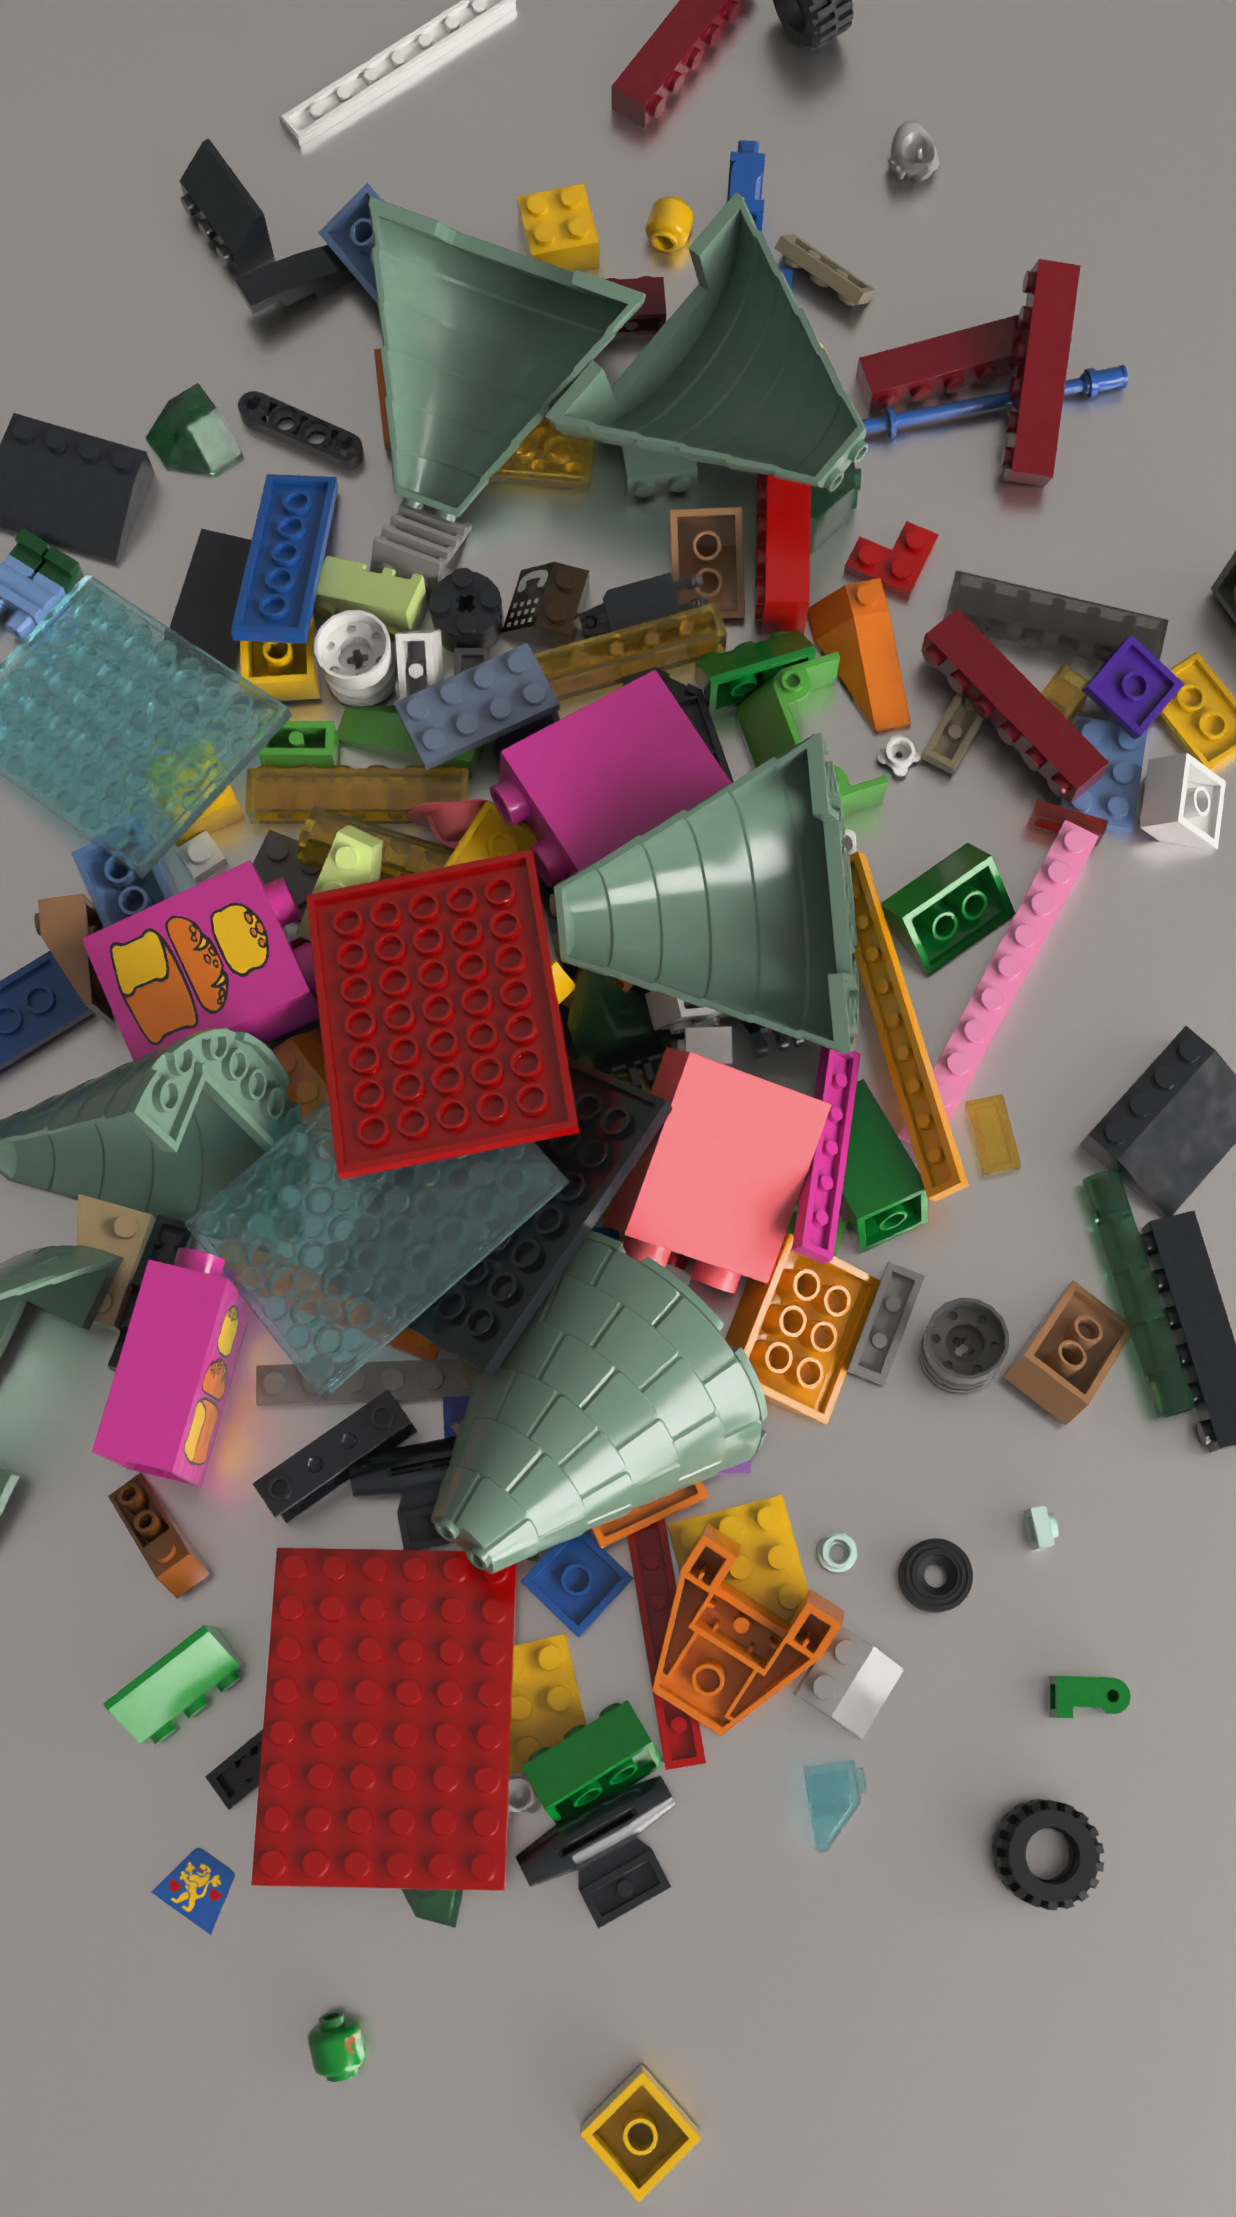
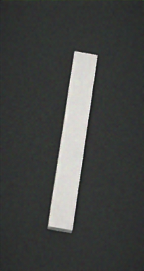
(391, 67)

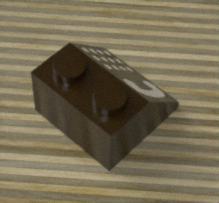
(547, 605)

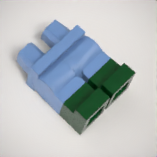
(34, 582)

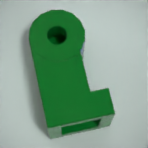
(1101, 1693)

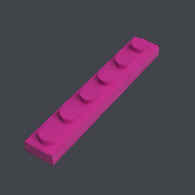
(824, 1181)

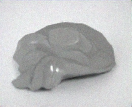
(913, 152)

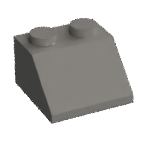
(849, 1682)

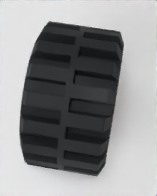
(814, 21)
(1082, 1862)

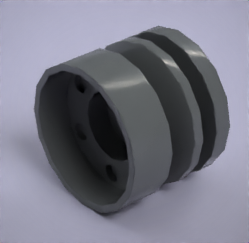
(966, 1323)

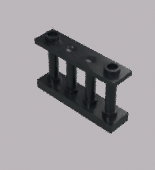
(324, 1463)

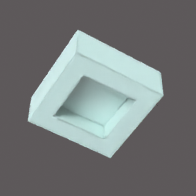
(1041, 1527)

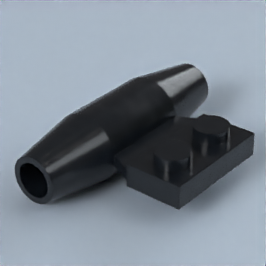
(415, 1475)
(603, 1845)

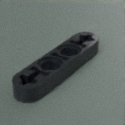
(304, 425)

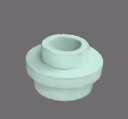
(848, 1546)

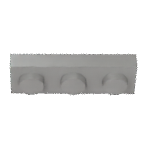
(885, 1323)

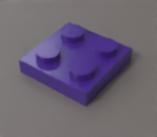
(1132, 687)

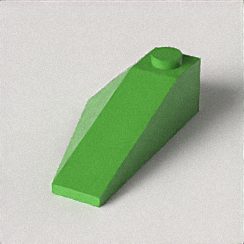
(382, 732)

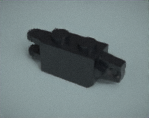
(639, 604)

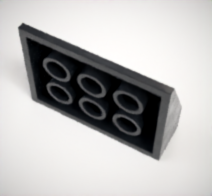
(71, 487)
(1170, 1124)

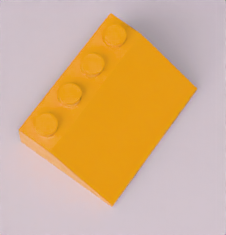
(803, 1329)

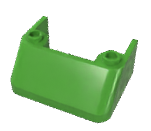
(771, 729)

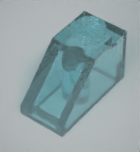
(832, 1798)

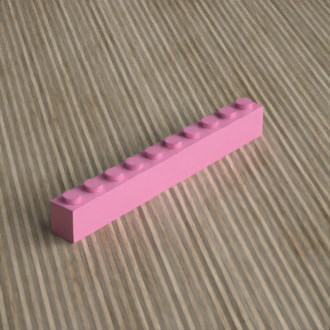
(1009, 967)

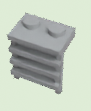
(417, 545)

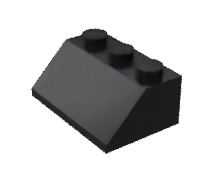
(225, 210)

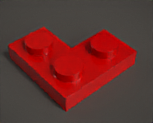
(896, 567)

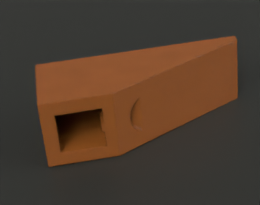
(158, 1536)

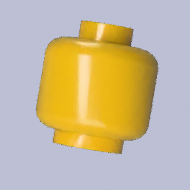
(669, 223)

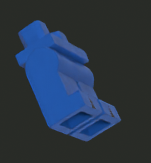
(746, 178)

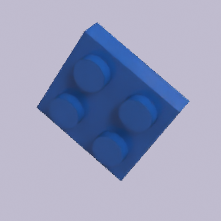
(577, 1581)

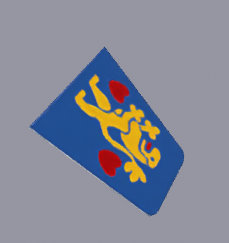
(197, 1888)

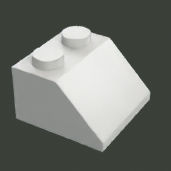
(1182, 802)

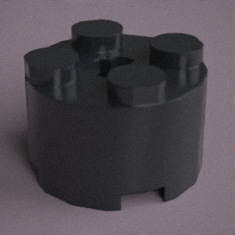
(467, 610)

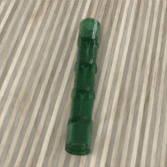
(1138, 1294)

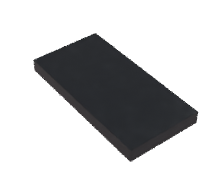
(211, 595)

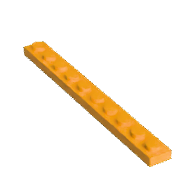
(903, 1041)

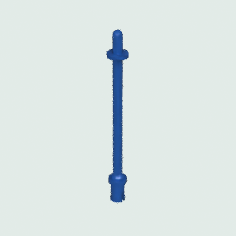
(1088, 383)

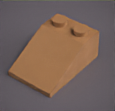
(711, 546)
(62, 926)
(1069, 1353)

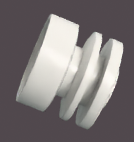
(354, 641)

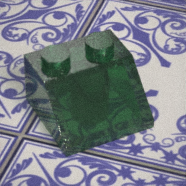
(832, 509)

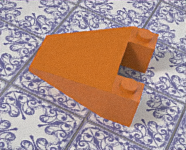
(727, 1649)

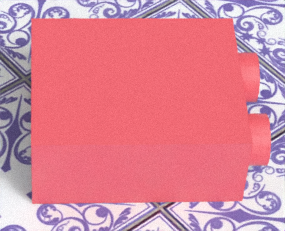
(718, 1171)

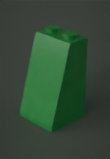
(881, 1183)

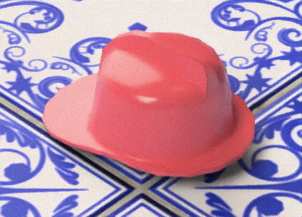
(446, 819)

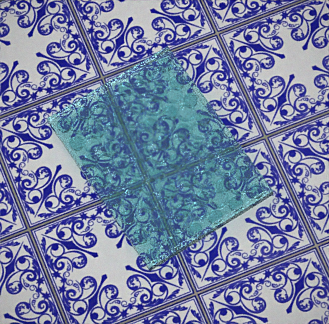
(125, 724)
(361, 1257)

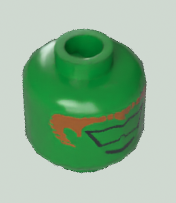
(337, 2046)

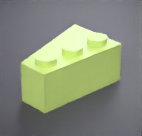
(392, 599)
(351, 861)

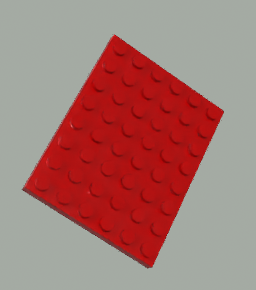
(439, 1015)
(386, 1722)

